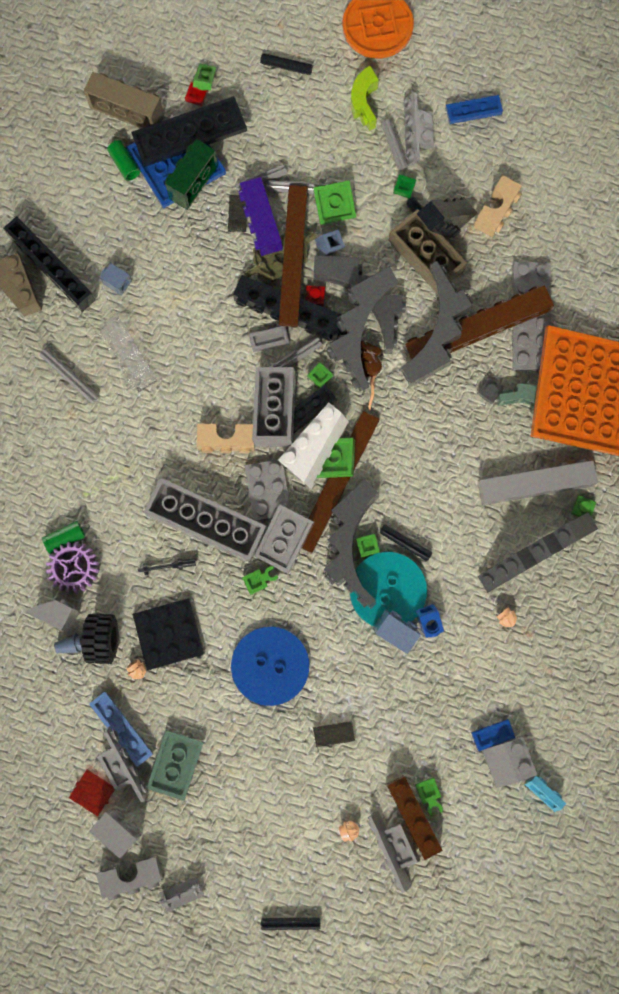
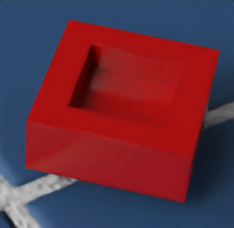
(195, 95)
(315, 294)

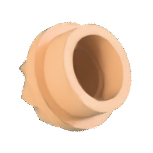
(507, 617)
(136, 669)
(349, 831)

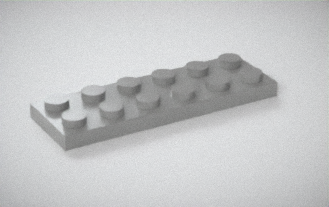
(529, 336)

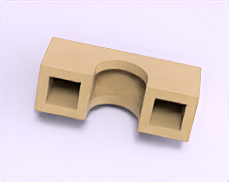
(491, 219)
(209, 440)

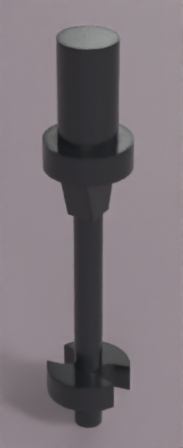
(180, 564)

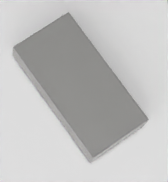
(268, 338)

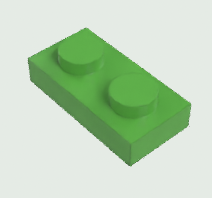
(204, 77)

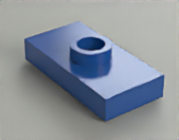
(493, 735)

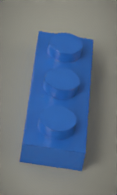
(474, 109)

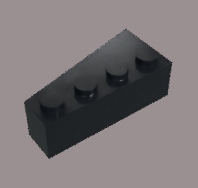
(447, 216)

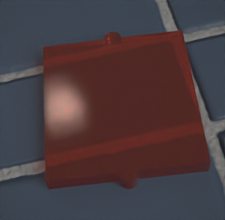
(92, 792)

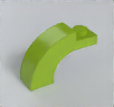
(362, 87)

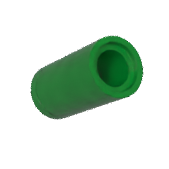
(123, 160)
(70, 533)

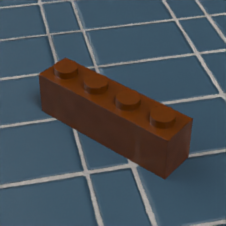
(414, 817)

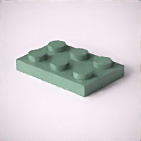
(175, 765)

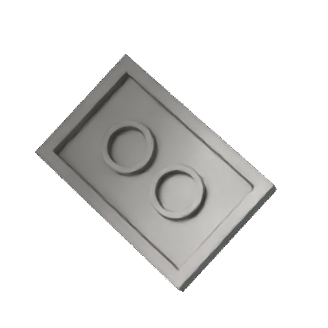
(266, 488)
(284, 538)

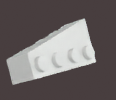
(314, 445)

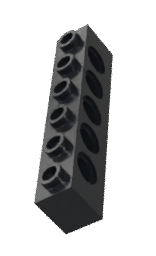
(49, 264)
(248, 286)

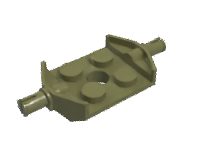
(271, 268)

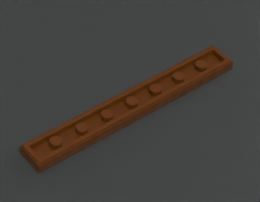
(293, 256)
(336, 485)

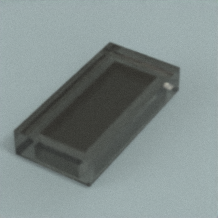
(236, 218)
(333, 734)

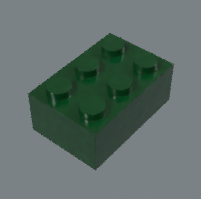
(191, 174)

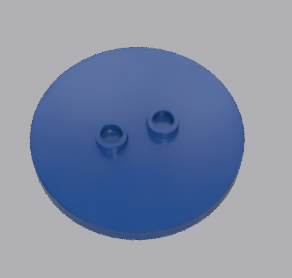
(270, 666)

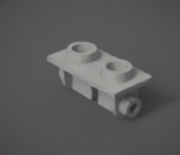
(181, 894)

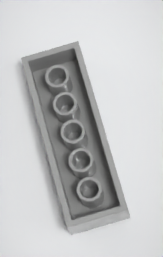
(205, 520)

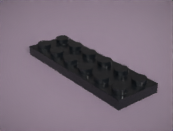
(175, 134)

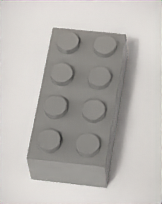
(274, 407)

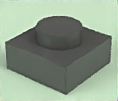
(490, 391)

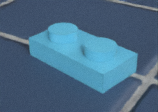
(549, 797)

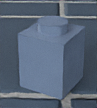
(329, 243)
(115, 279)

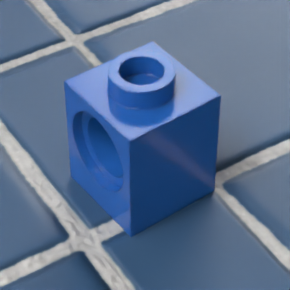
(426, 614)

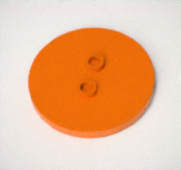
(378, 27)

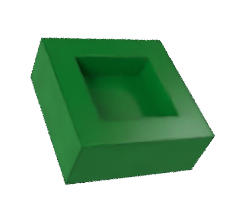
(404, 186)

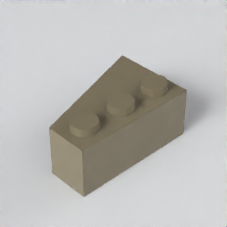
(17, 285)

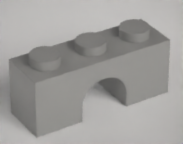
(113, 883)

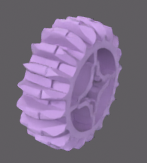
(68, 575)

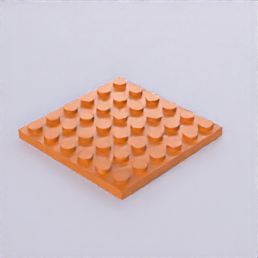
(578, 391)

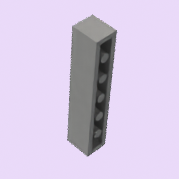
(537, 482)

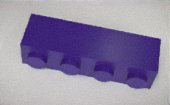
(261, 216)

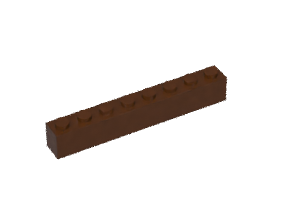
(492, 320)

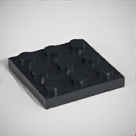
(168, 634)

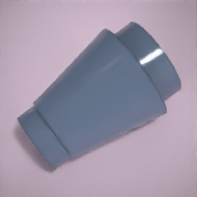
(69, 645)

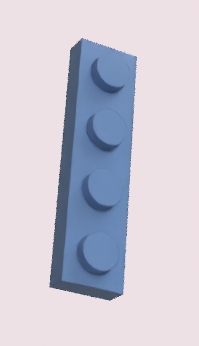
(128, 737)

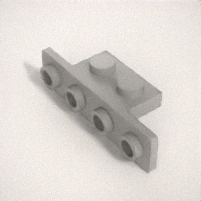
(417, 129)
(118, 767)
(396, 847)

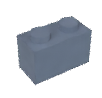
(397, 631)

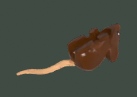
(371, 364)

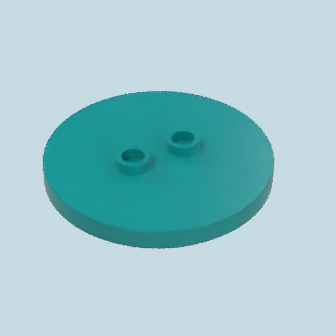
(393, 583)

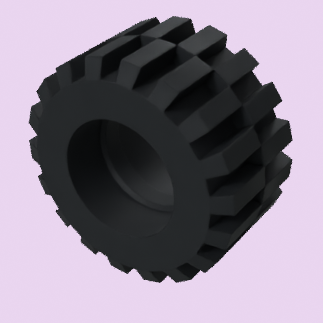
(99, 638)

